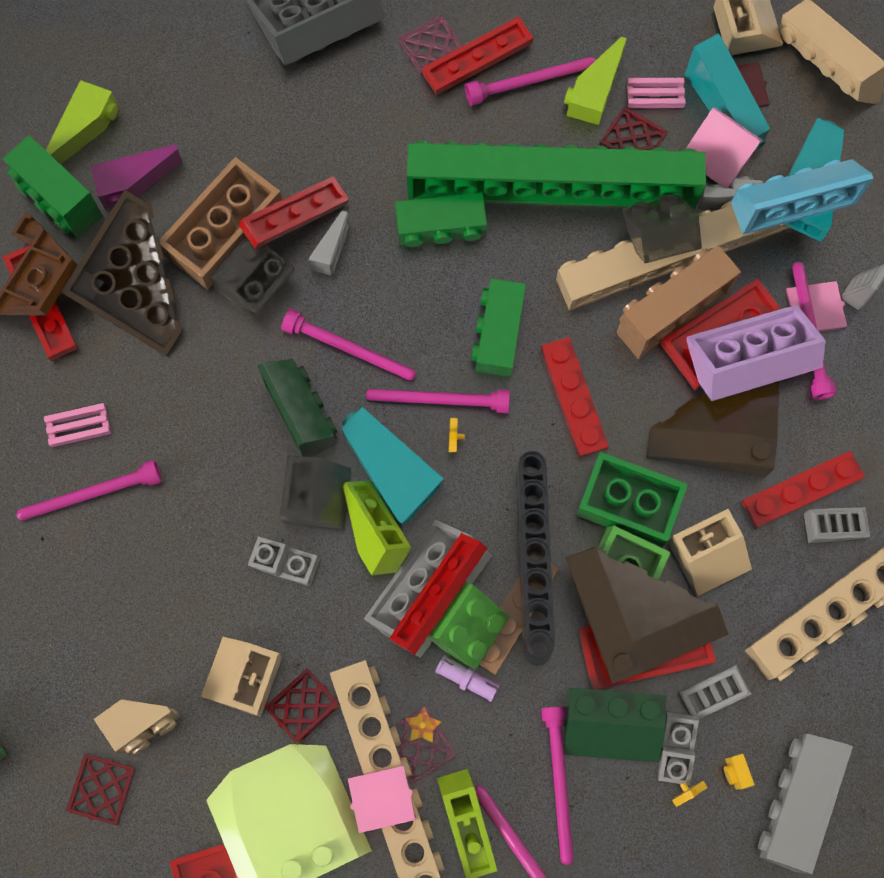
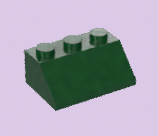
(298, 406)
(614, 724)

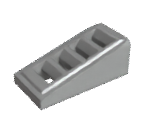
(327, 253)
(863, 287)
(813, 525)
(735, 672)

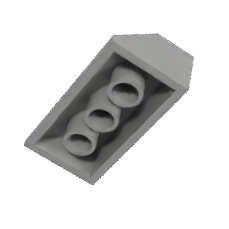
(413, 576)
(804, 802)

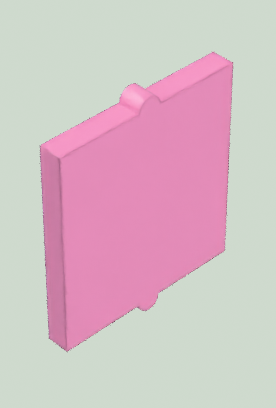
(826, 305)
(381, 799)

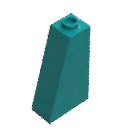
(722, 86)
(820, 147)
(392, 467)

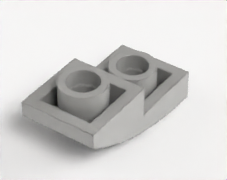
(717, 195)
(284, 561)
(677, 749)

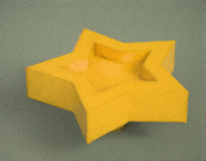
(453, 436)
(418, 722)
(688, 793)

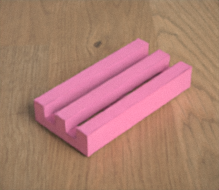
(655, 88)
(51, 430)

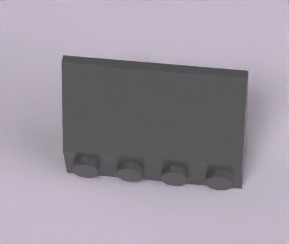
(310, 25)

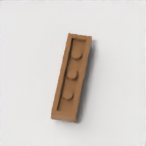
(513, 627)

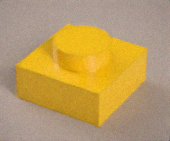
(738, 772)

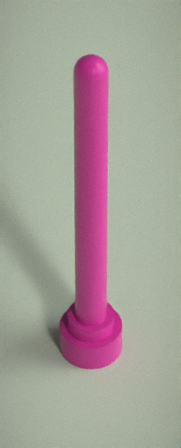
(478, 92)
(296, 323)
(822, 384)
(497, 400)
(147, 474)
(554, 720)
(508, 833)

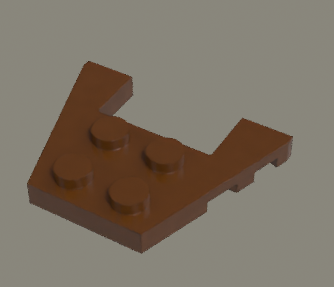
(39, 273)

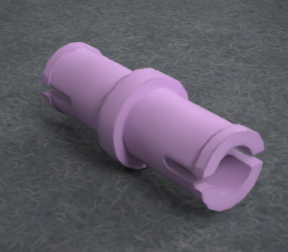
(467, 678)

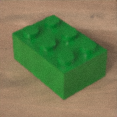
(52, 188)
(632, 499)

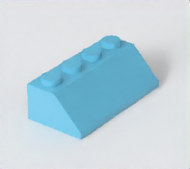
(800, 195)

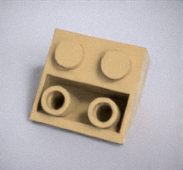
(747, 25)
(711, 552)
(242, 676)
(132, 723)

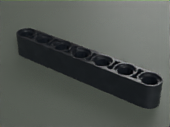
(530, 569)

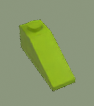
(594, 85)
(82, 121)
(374, 529)
(467, 824)

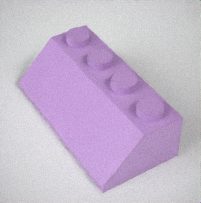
(756, 352)

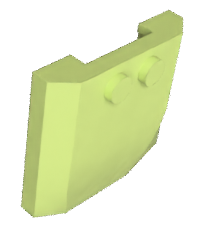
(287, 815)

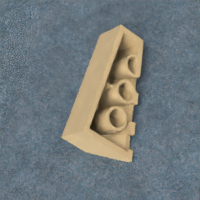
(834, 51)

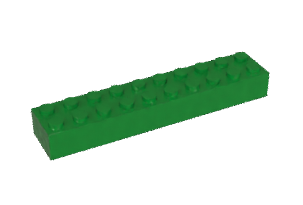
(554, 174)

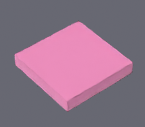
(725, 146)

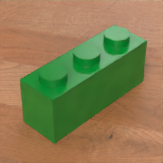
(441, 219)
(498, 327)

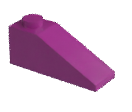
(133, 173)

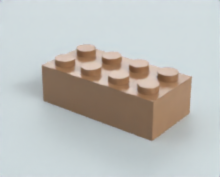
(210, 225)
(677, 301)

